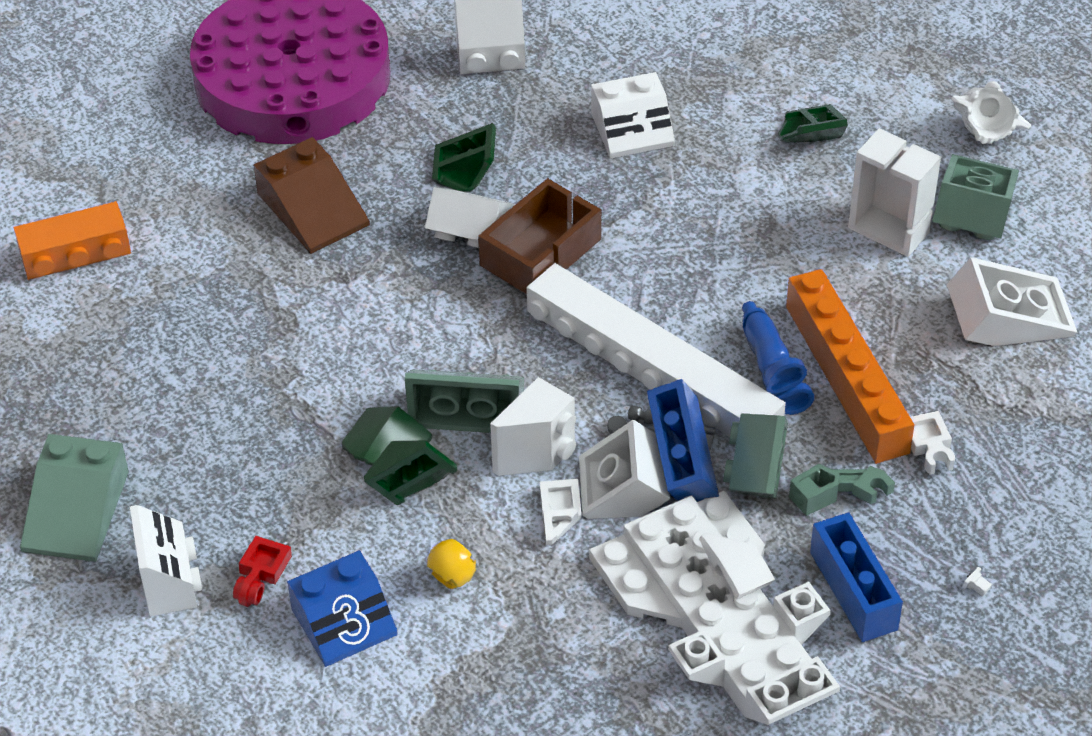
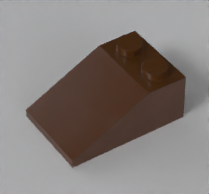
(309, 195)

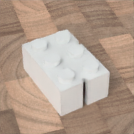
(893, 192)

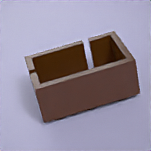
(539, 234)

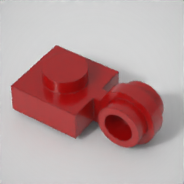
(261, 561)

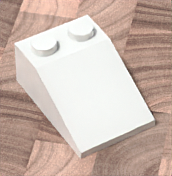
(489, 35)
(1008, 304)

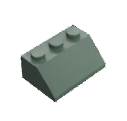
(459, 399)

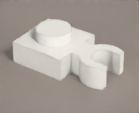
(933, 440)

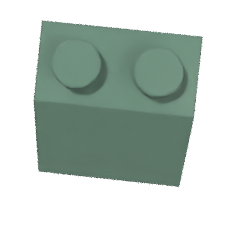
(757, 454)

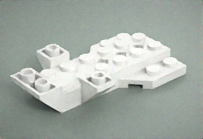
(729, 642)

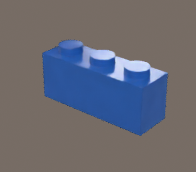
(682, 442)
(856, 577)

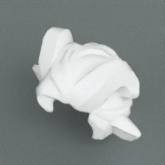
(989, 113)

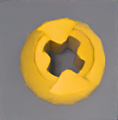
(451, 563)

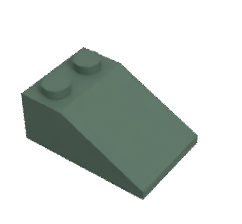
(975, 197)
(73, 497)

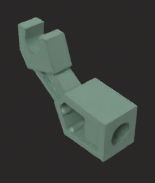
(811, 498)

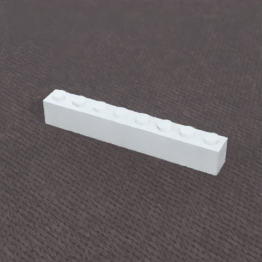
(644, 348)

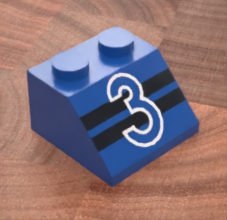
(341, 608)

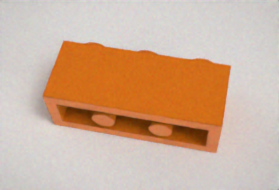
(72, 240)

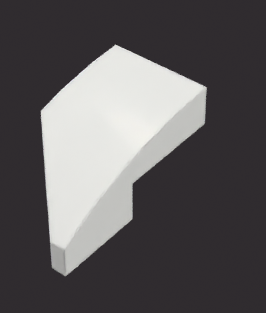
(559, 507)
(739, 563)

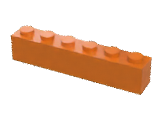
(849, 366)

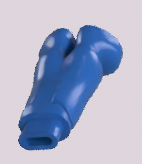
(780, 373)

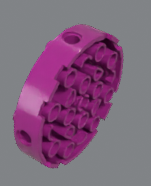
(290, 67)

